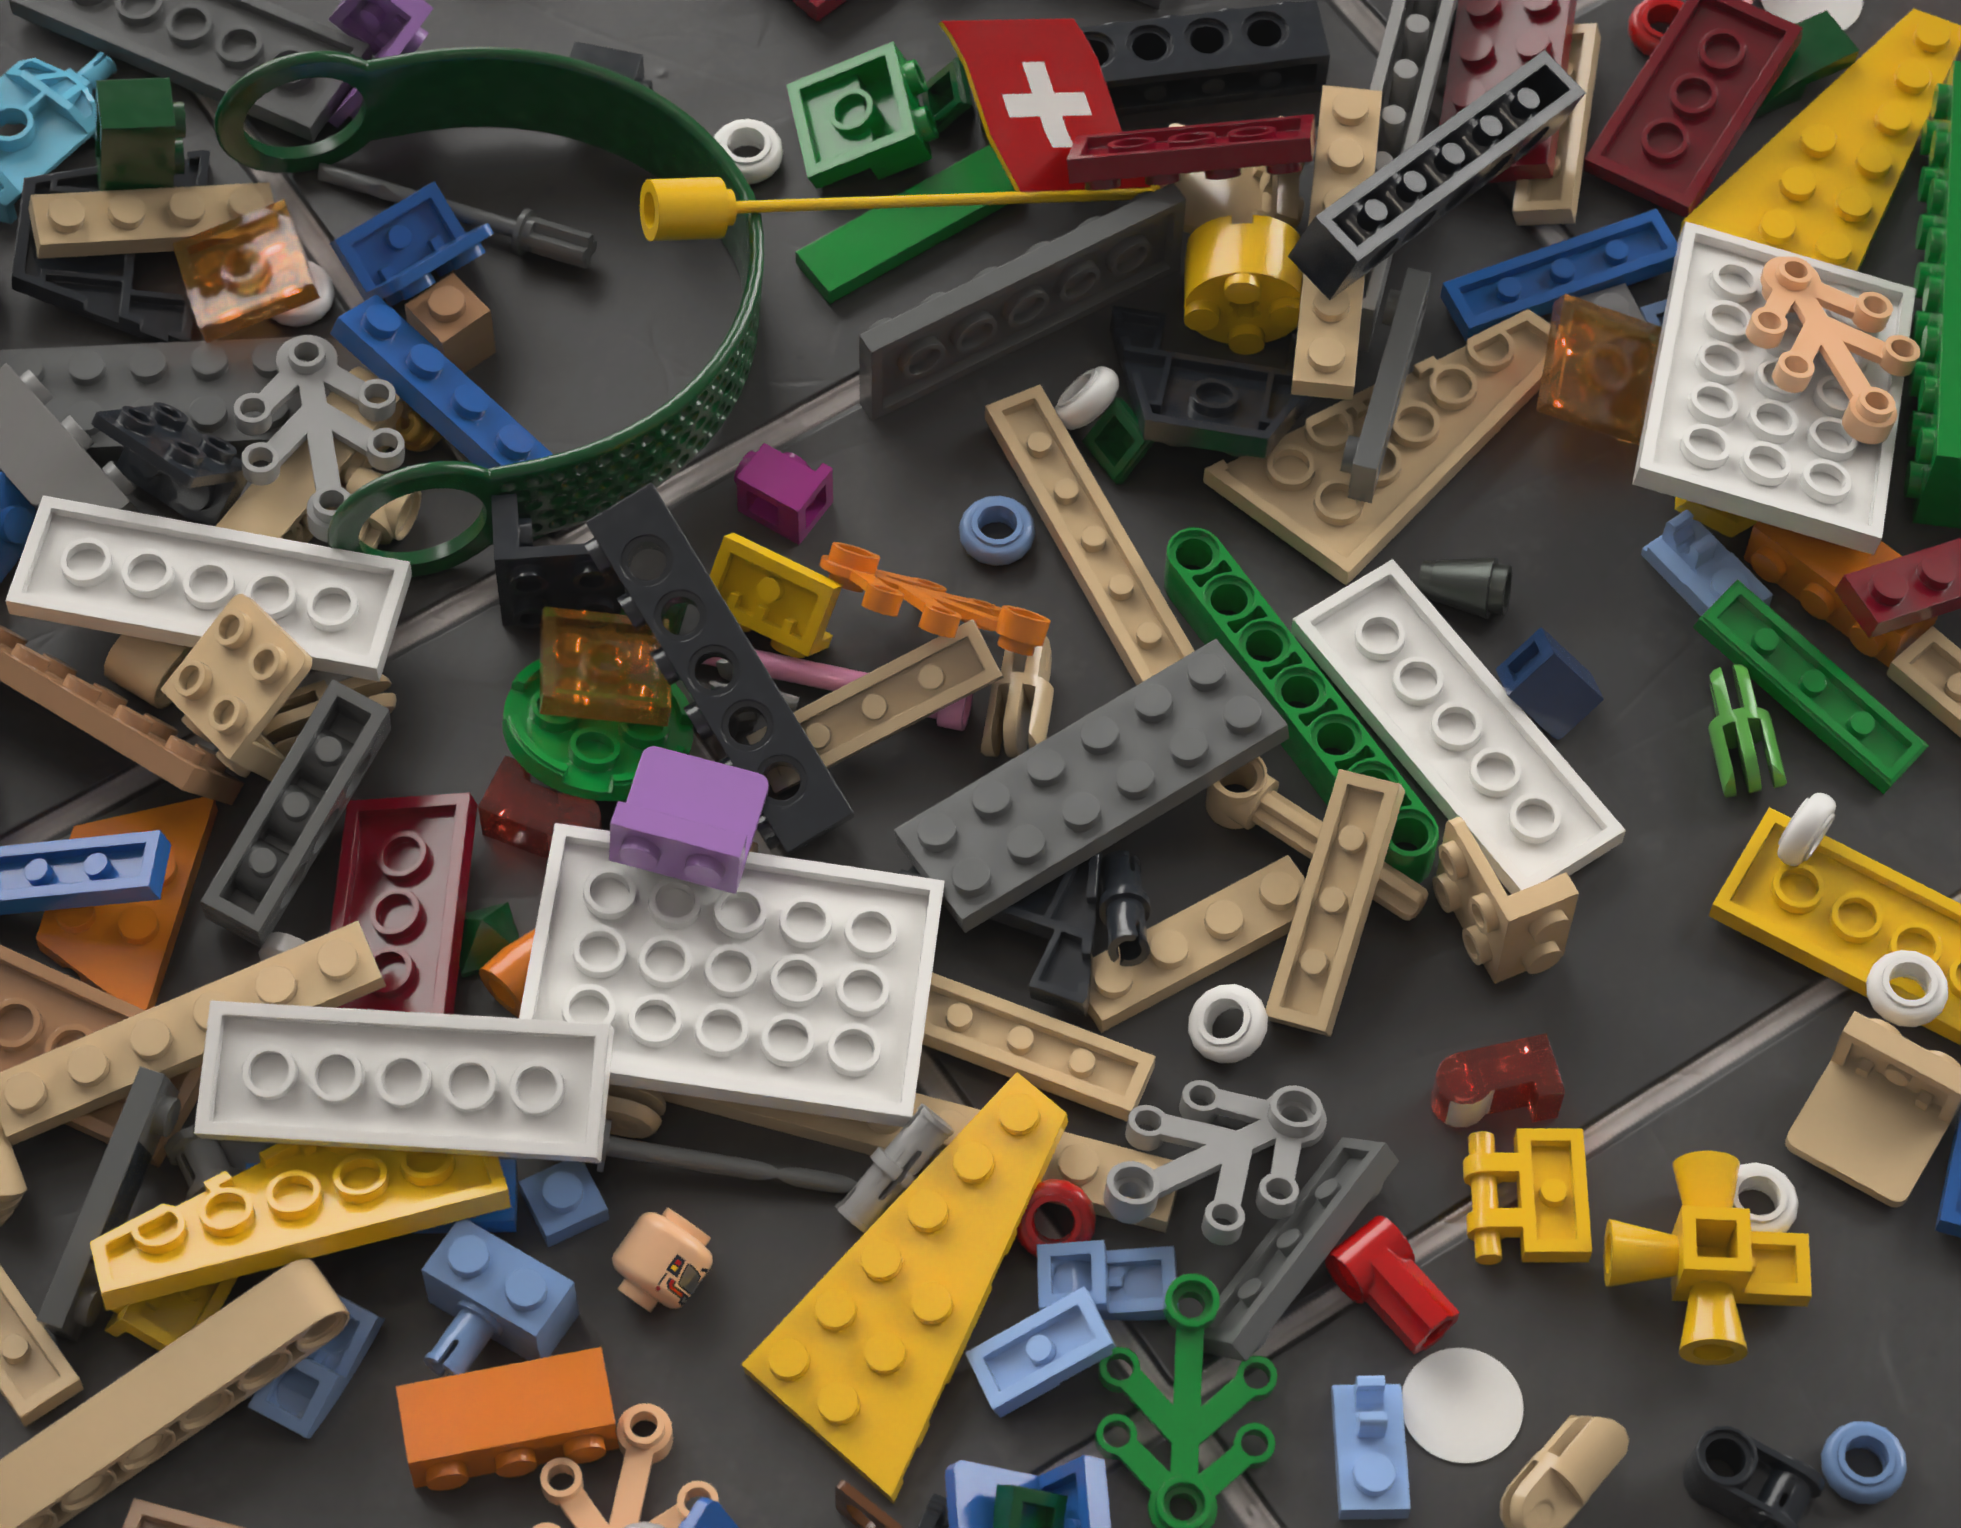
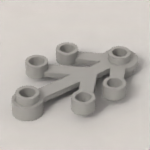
(317, 423)
(1287, 1119)

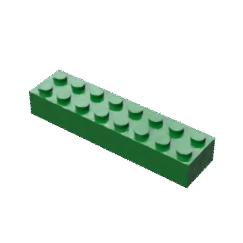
(1936, 378)

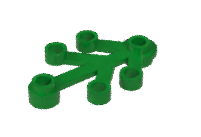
(1185, 1421)

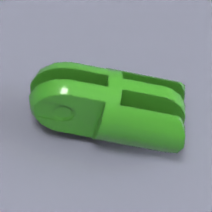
(1741, 730)

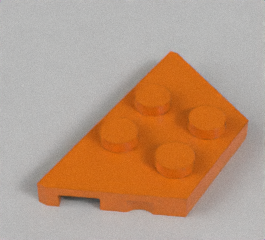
(130, 944)

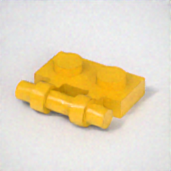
(1550, 1196)

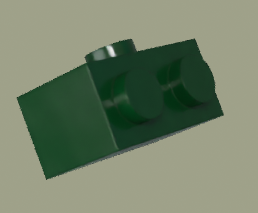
(138, 134)

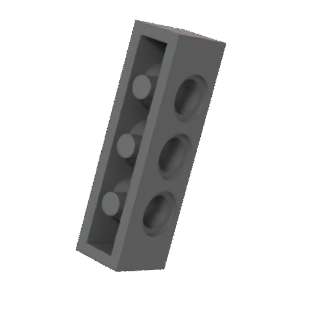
(296, 813)

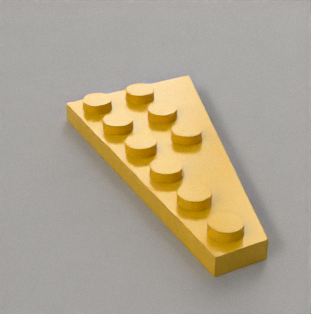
(1840, 160)
(288, 1210)

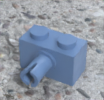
(496, 1297)

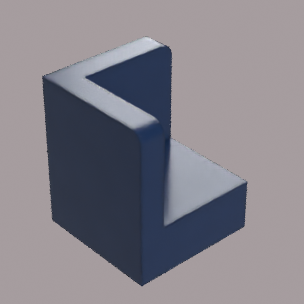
(1549, 684)

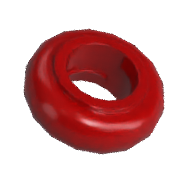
(1647, 13)
(1069, 1195)

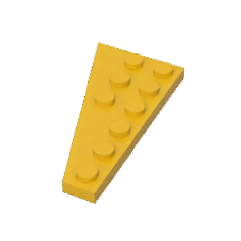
(896, 1311)

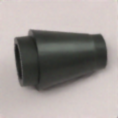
(1468, 584)

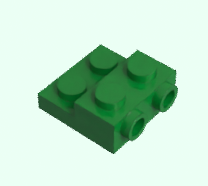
(863, 117)

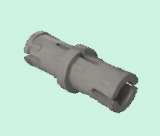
(894, 1168)

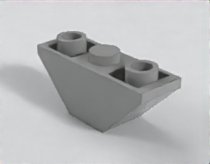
(50, 455)

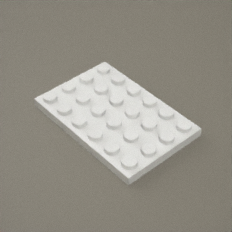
(1736, 439)
(763, 997)

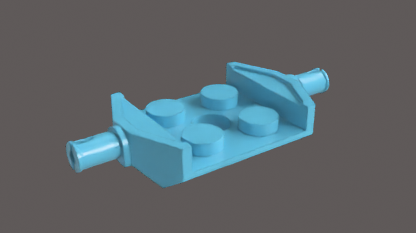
(57, 118)

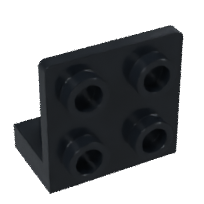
(174, 461)
(544, 575)

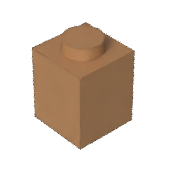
(454, 322)

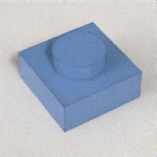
(563, 1201)

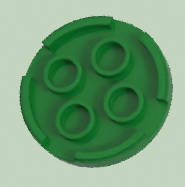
(583, 754)

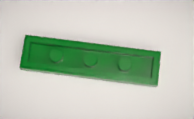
(895, 235)
(1811, 686)

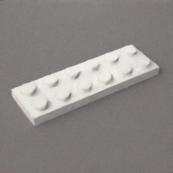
(176, 577)
(1456, 729)
(405, 1081)

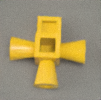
(1711, 1259)

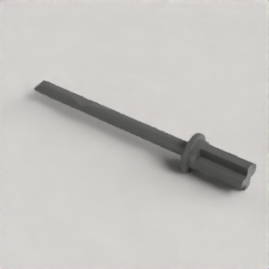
(527, 232)
(719, 1164)

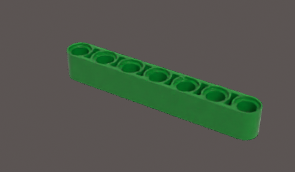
(1287, 679)

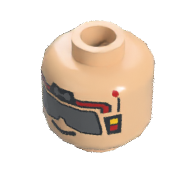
(662, 1260)

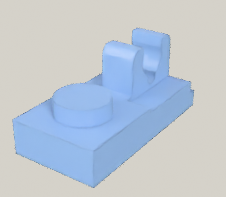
(1698, 563)
(1041, 1352)
(1370, 1450)

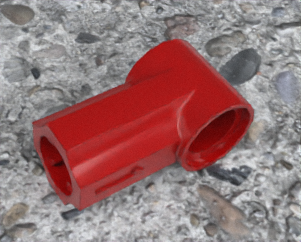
(1381, 1269)

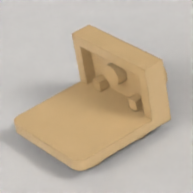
(1241, 197)
(237, 685)
(1501, 930)
(1878, 1110)

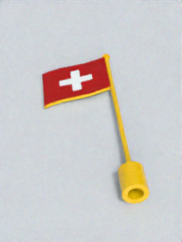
(1034, 95)

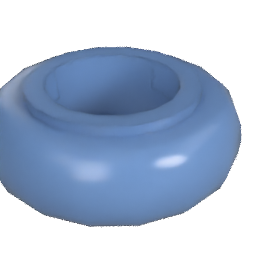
(997, 551)
(1856, 1487)

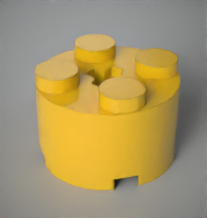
(1242, 282)

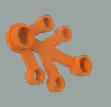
(884, 592)

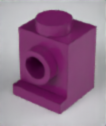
(783, 491)

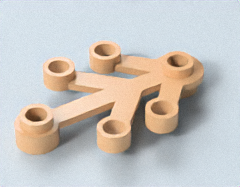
(1795, 286)
(633, 1481)

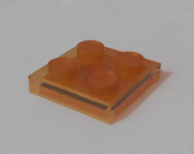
(245, 271)
(1598, 368)
(600, 668)

